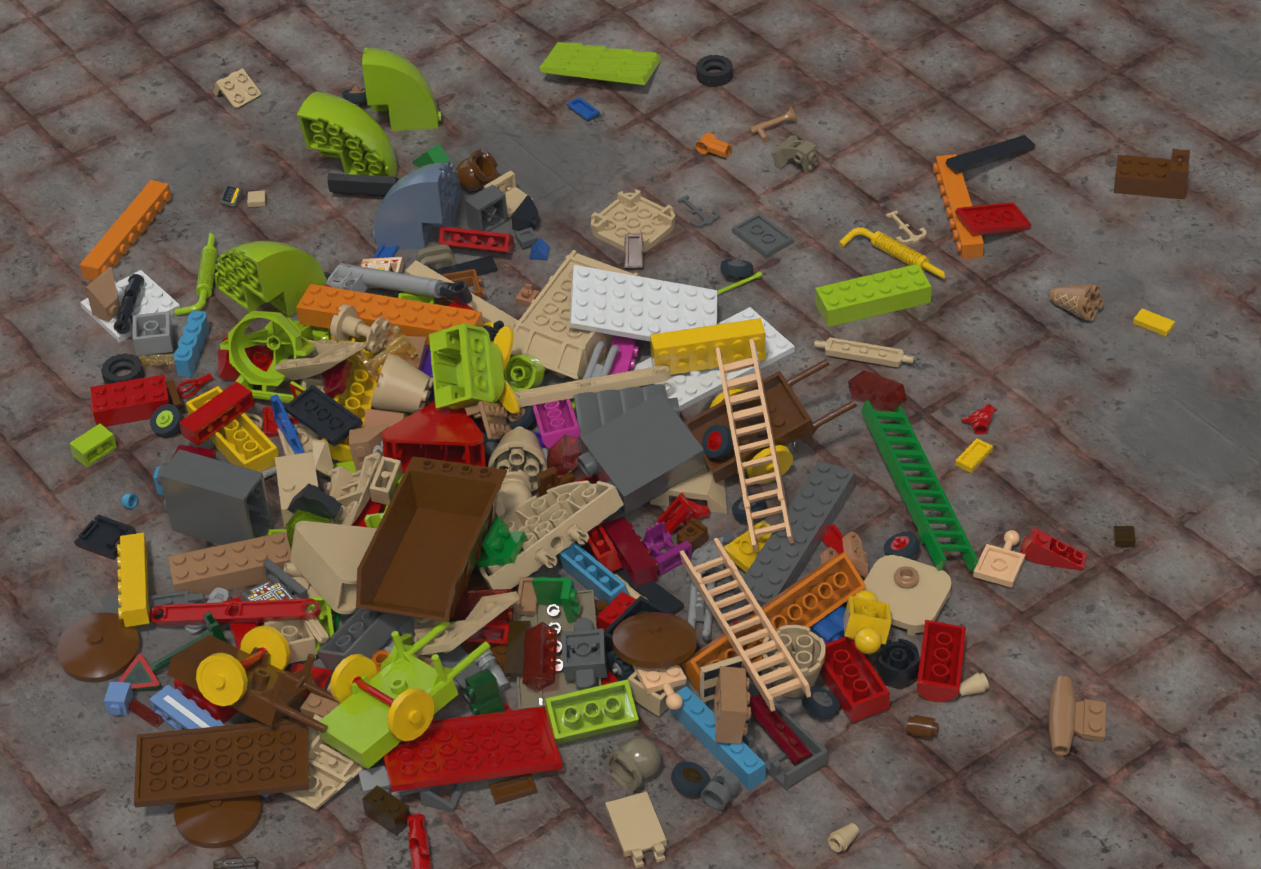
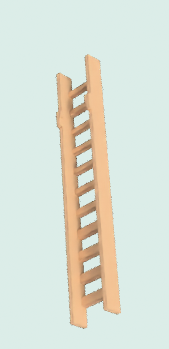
(748, 413)
(775, 643)

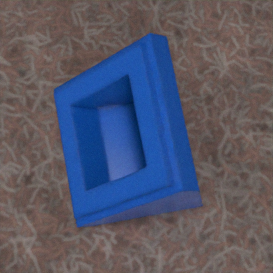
(539, 250)

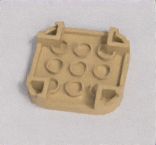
(633, 215)
(909, 605)

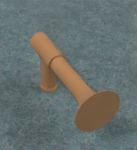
(789, 116)

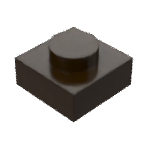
(1124, 535)

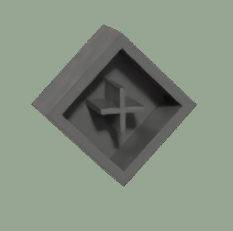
(486, 209)

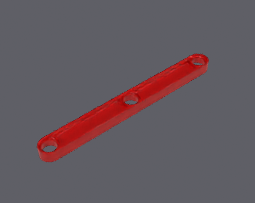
(248, 611)

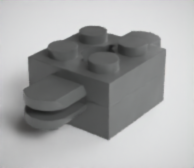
(584, 654)

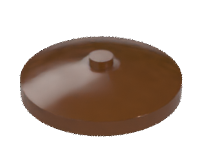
(654, 640)
(98, 647)
(218, 821)

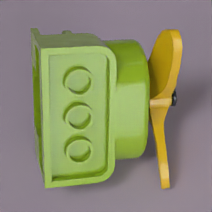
(471, 367)

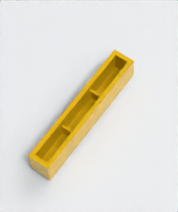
(134, 586)

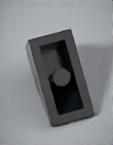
(525, 216)

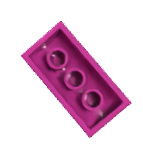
(555, 421)

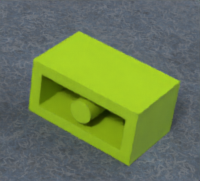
(93, 445)

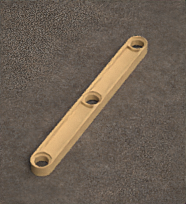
(608, 382)

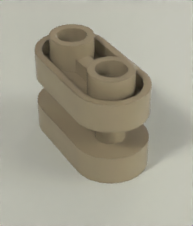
(436, 256)

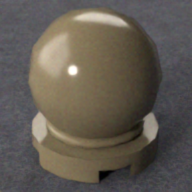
(634, 762)

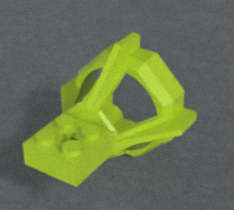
(280, 335)

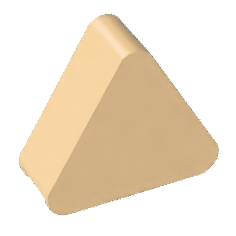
(330, 560)

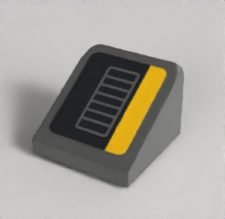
(231, 196)

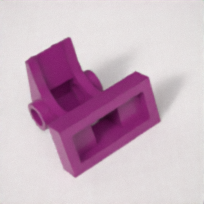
(659, 539)

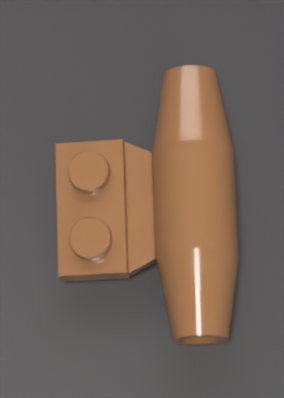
(1070, 717)

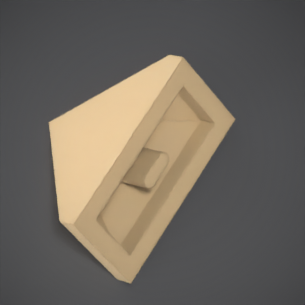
(322, 457)

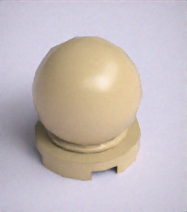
(514, 490)

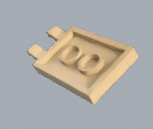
(637, 827)

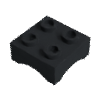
(316, 502)

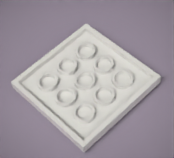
(152, 300)

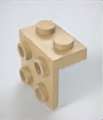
(237, 88)
(507, 185)

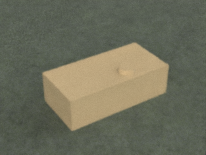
(293, 475)

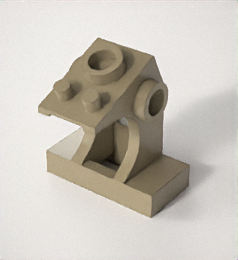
(801, 150)

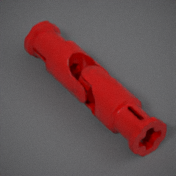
(418, 842)

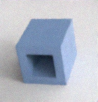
(118, 698)

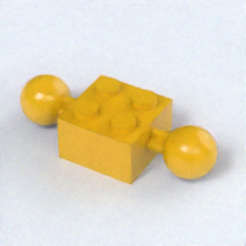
(867, 621)

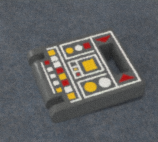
(267, 591)

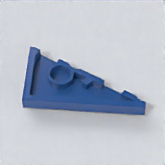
(283, 422)

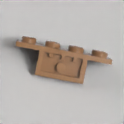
(493, 416)

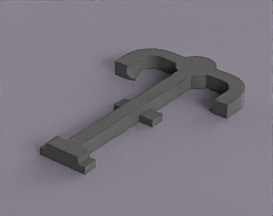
(707, 221)

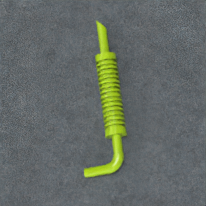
(205, 277)

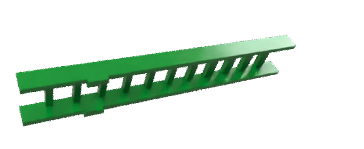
(929, 477)

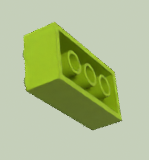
(591, 712)

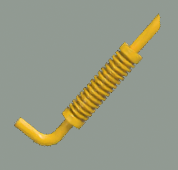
(894, 249)

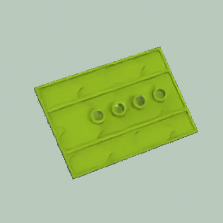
(601, 63)

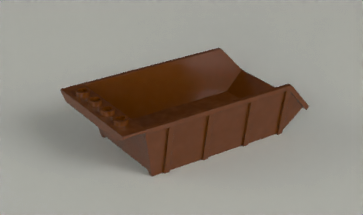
(429, 539)

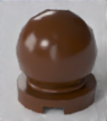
(477, 171)

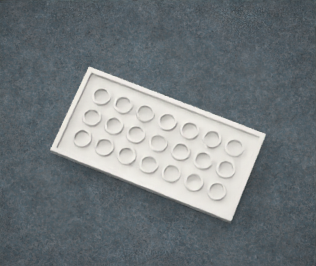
(636, 304)
(697, 385)

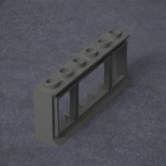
(773, 765)

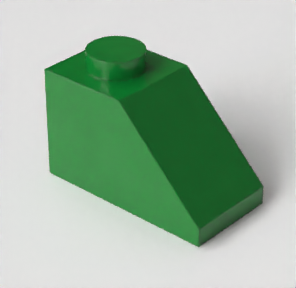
(431, 156)

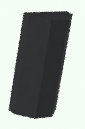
(360, 184)

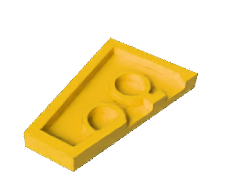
(741, 548)

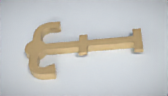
(913, 238)

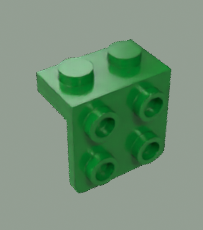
(559, 592)

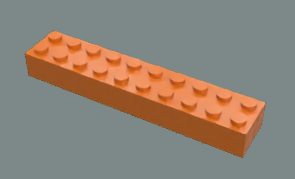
(411, 316)
(799, 604)

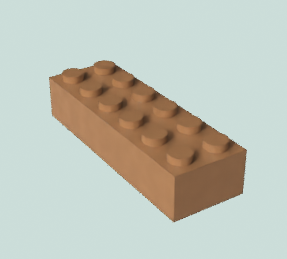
(229, 564)

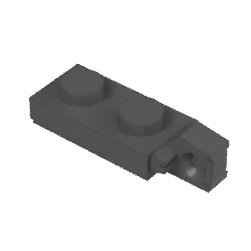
(178, 597)

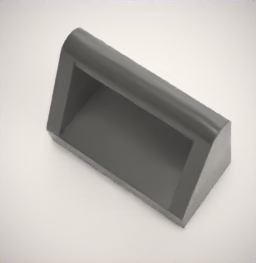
(430, 799)

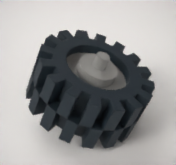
(620, 668)

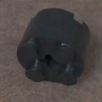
(898, 663)

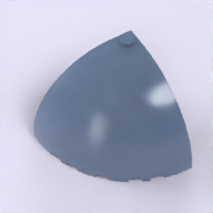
(417, 203)

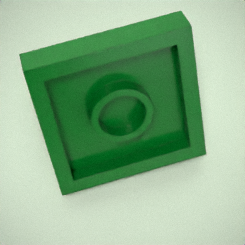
(500, 545)

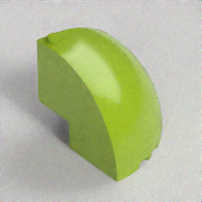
(401, 89)
(348, 133)
(267, 273)

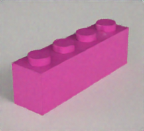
(624, 360)

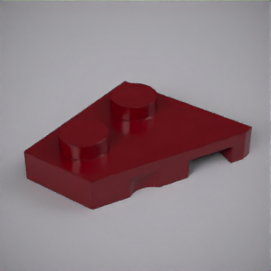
(337, 378)

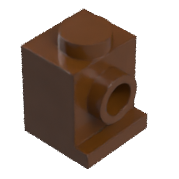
(694, 533)

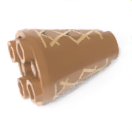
(1079, 300)

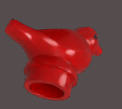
(980, 419)
(698, 511)

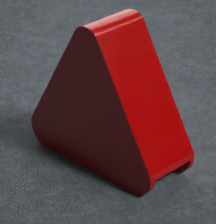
(436, 435)

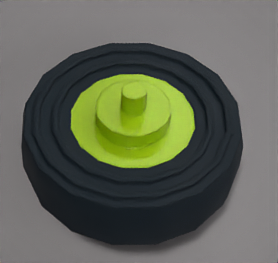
(166, 420)

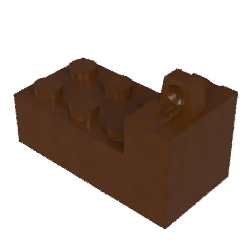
(1153, 175)

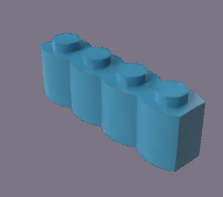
(191, 343)

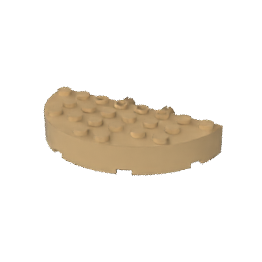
(552, 526)

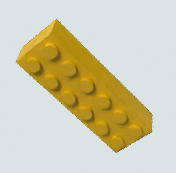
(696, 347)
(240, 440)

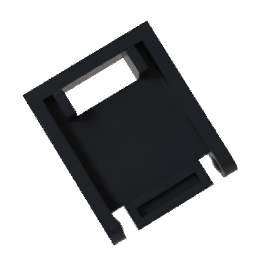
(103, 537)

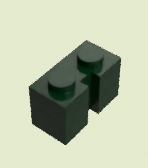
(483, 693)

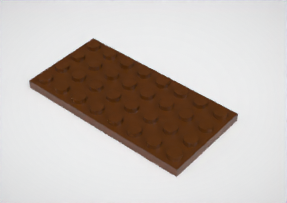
(221, 762)

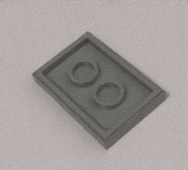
(762, 235)

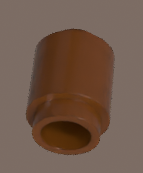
(922, 726)

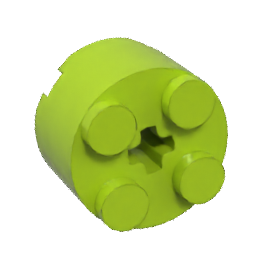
(531, 374)

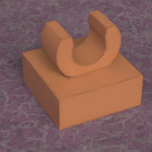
(526, 295)

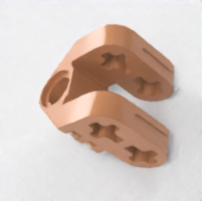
(854, 549)

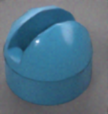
(129, 500)

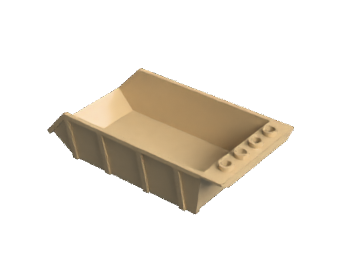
(546, 329)

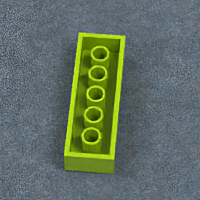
(873, 295)

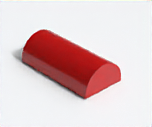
(941, 661)

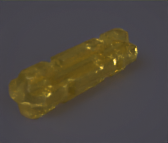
(157, 359)

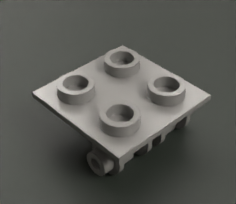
(704, 555)

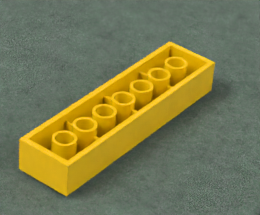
(356, 397)

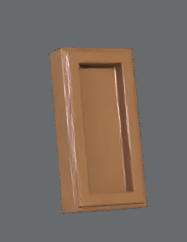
(527, 600)

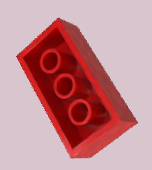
(128, 400)
(853, 680)

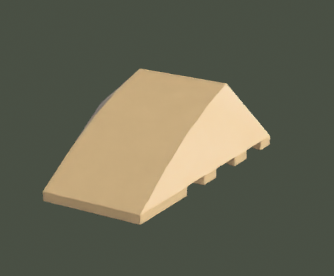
(325, 357)
(700, 487)
(352, 489)
(327, 771)

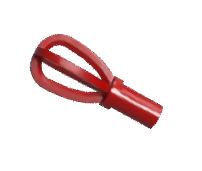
(199, 382)

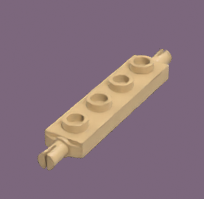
(864, 352)

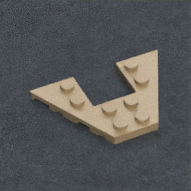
(459, 631)

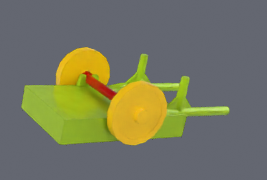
(389, 705)

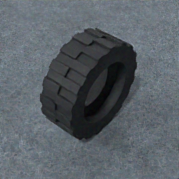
(714, 62)
(121, 362)

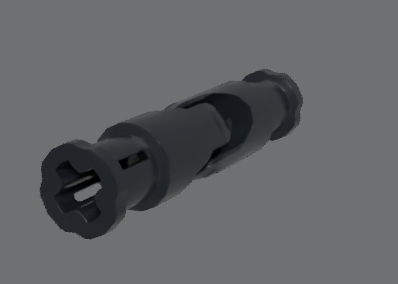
(129, 303)

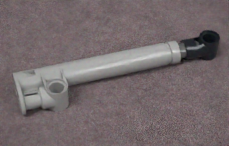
(360, 278)

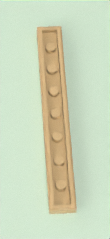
(489, 312)

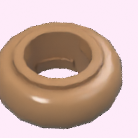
(906, 582)

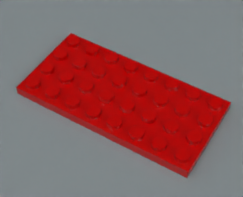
(474, 750)

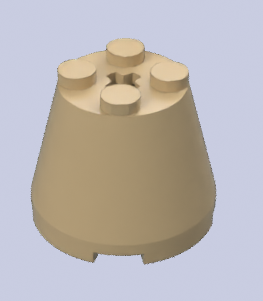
(401, 387)
(520, 451)
(806, 651)

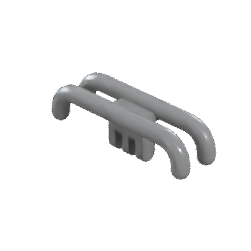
(597, 370)
(700, 611)

